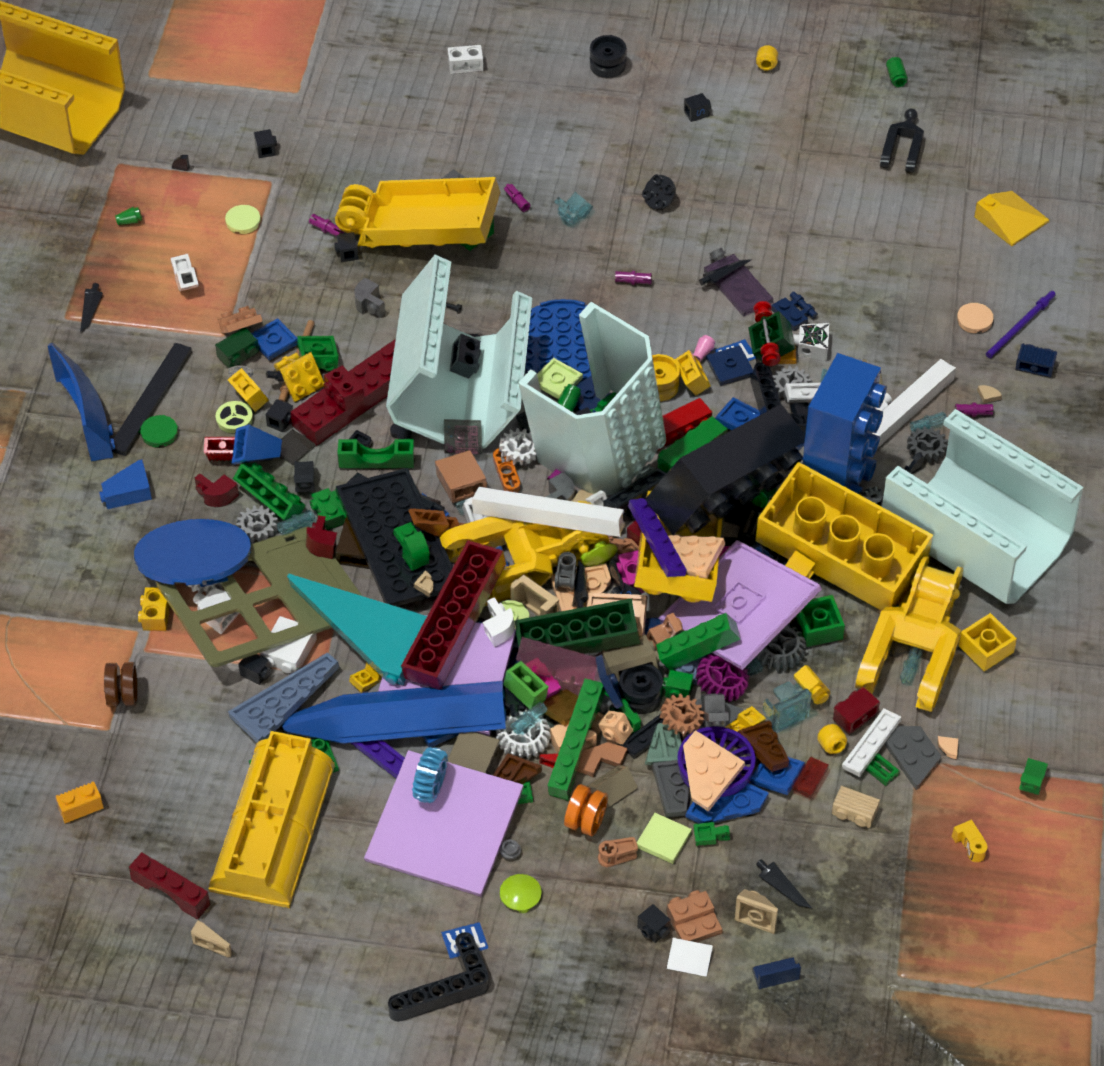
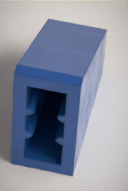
(254, 445)
(126, 487)

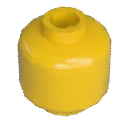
(767, 57)
(832, 739)

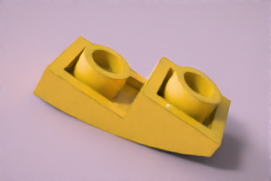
(365, 678)

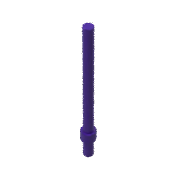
(1041, 304)

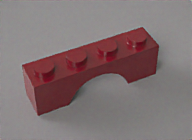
(187, 895)

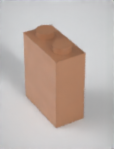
(460, 476)

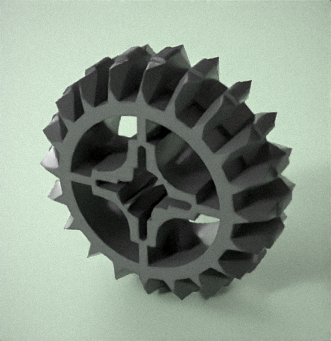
(784, 650)

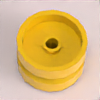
(667, 376)

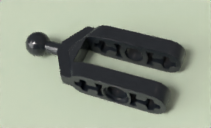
(906, 129)

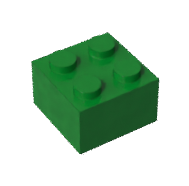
(820, 621)

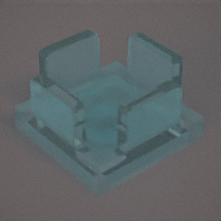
(792, 708)

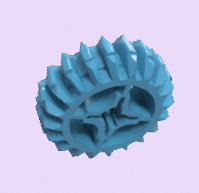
(430, 775)

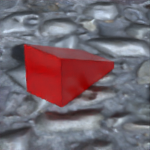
(548, 759)

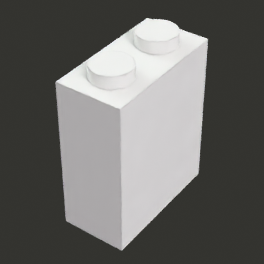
(292, 654)

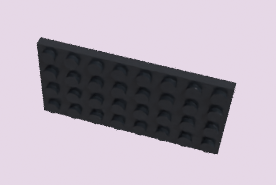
(374, 511)

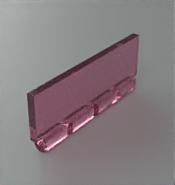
(557, 659)

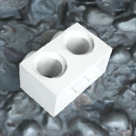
(465, 59)

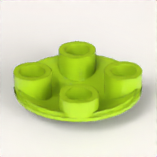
(599, 555)
(520, 892)

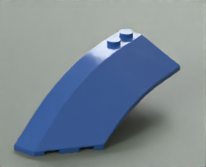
(85, 397)

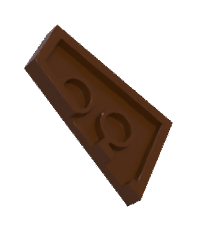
(766, 745)

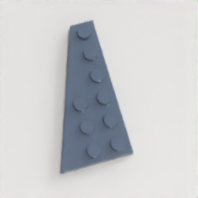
(278, 702)

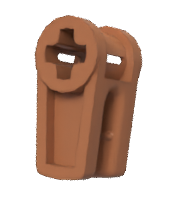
(618, 851)

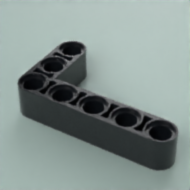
(767, 395)
(445, 986)

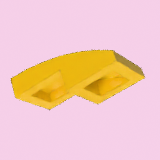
(746, 719)

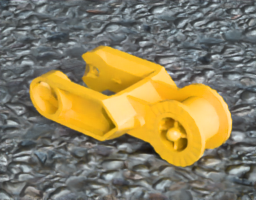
(531, 546)
(921, 624)

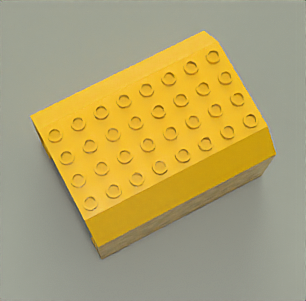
(57, 80)

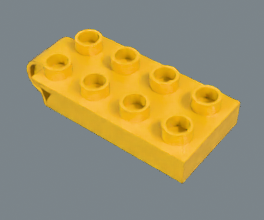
(420, 211)
(654, 581)

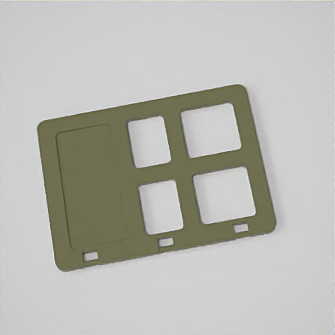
(275, 560)

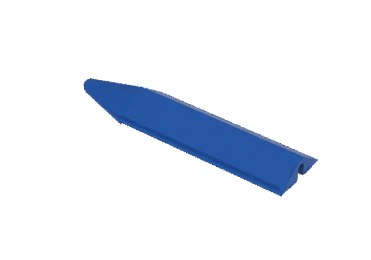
(403, 713)

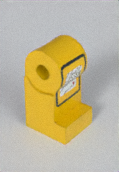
(971, 839)

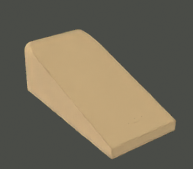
(208, 939)

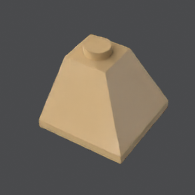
(756, 911)

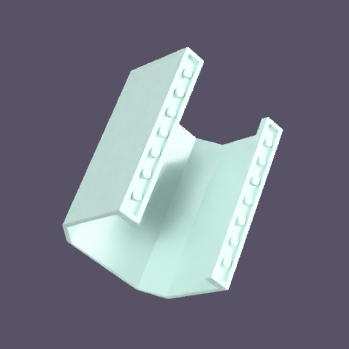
(420, 383)
(610, 445)
(989, 509)

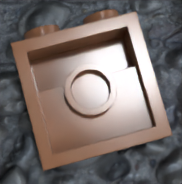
(241, 319)
(694, 917)

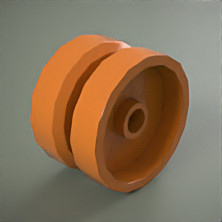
(586, 810)

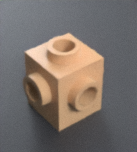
(615, 727)

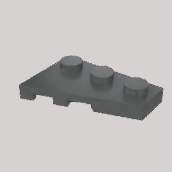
(671, 788)

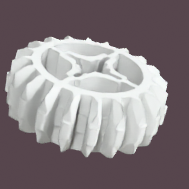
(522, 744)

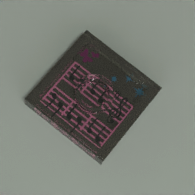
(462, 436)

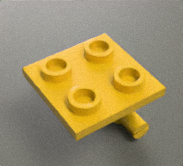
(300, 375)

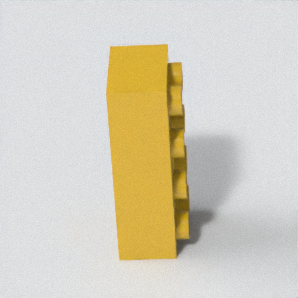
(845, 536)

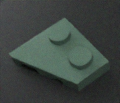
(663, 746)

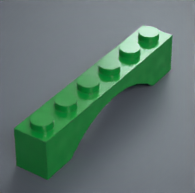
(569, 756)

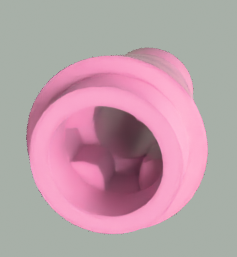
(704, 347)

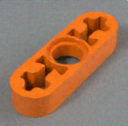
(504, 478)

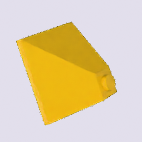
(1009, 216)

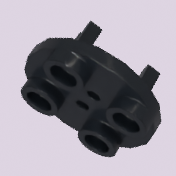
(654, 188)

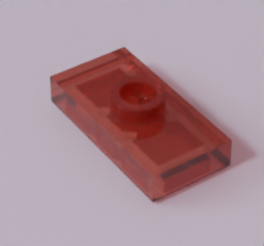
(810, 777)

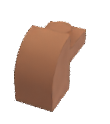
(671, 627)

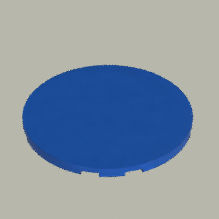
(557, 334)
(192, 551)

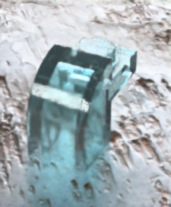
(574, 209)

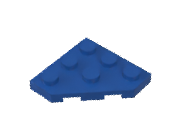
(740, 804)

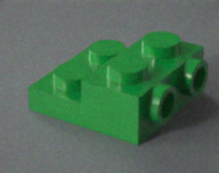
(322, 348)
(328, 504)

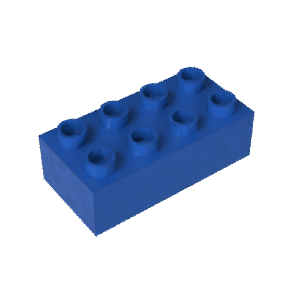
(843, 423)

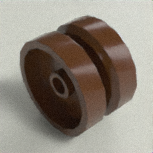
(120, 684)

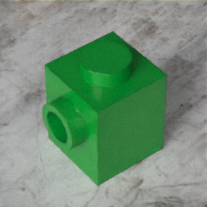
(677, 684)

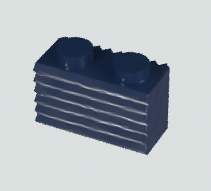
(1036, 360)

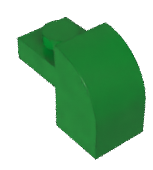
(414, 545)
(1033, 776)

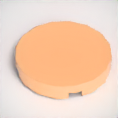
(975, 317)

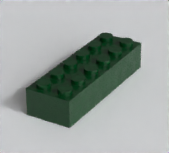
(584, 628)

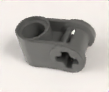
(566, 574)

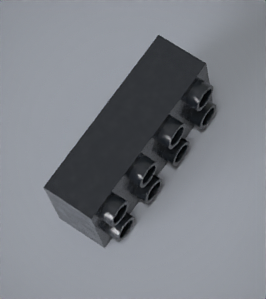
(728, 471)

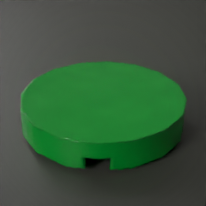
(159, 430)

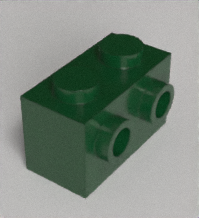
(237, 348)

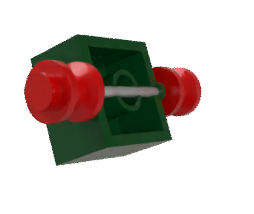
(770, 335)

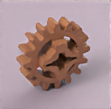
(682, 714)

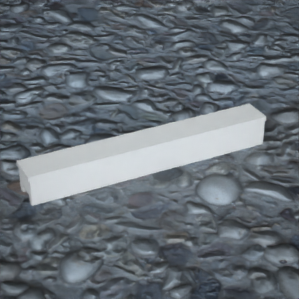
(915, 398)
(548, 511)

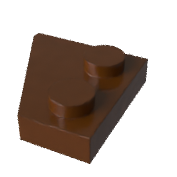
(517, 769)

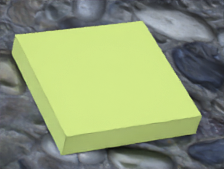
(557, 376)
(663, 838)

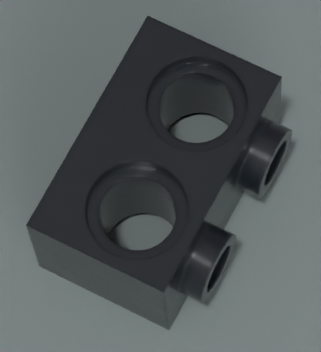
(465, 356)

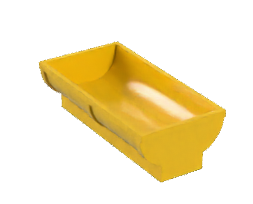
(273, 821)

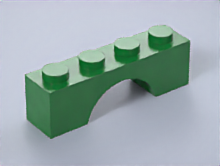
(355, 455)

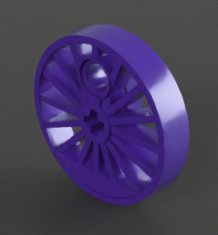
(736, 740)

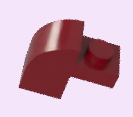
(218, 493)
(320, 541)

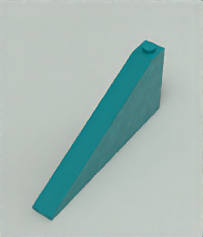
(372, 628)

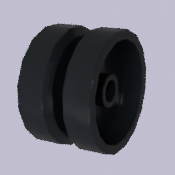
(608, 56)
(641, 688)

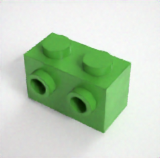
(525, 685)

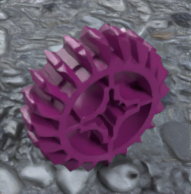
(711, 681)

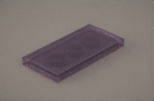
(740, 286)

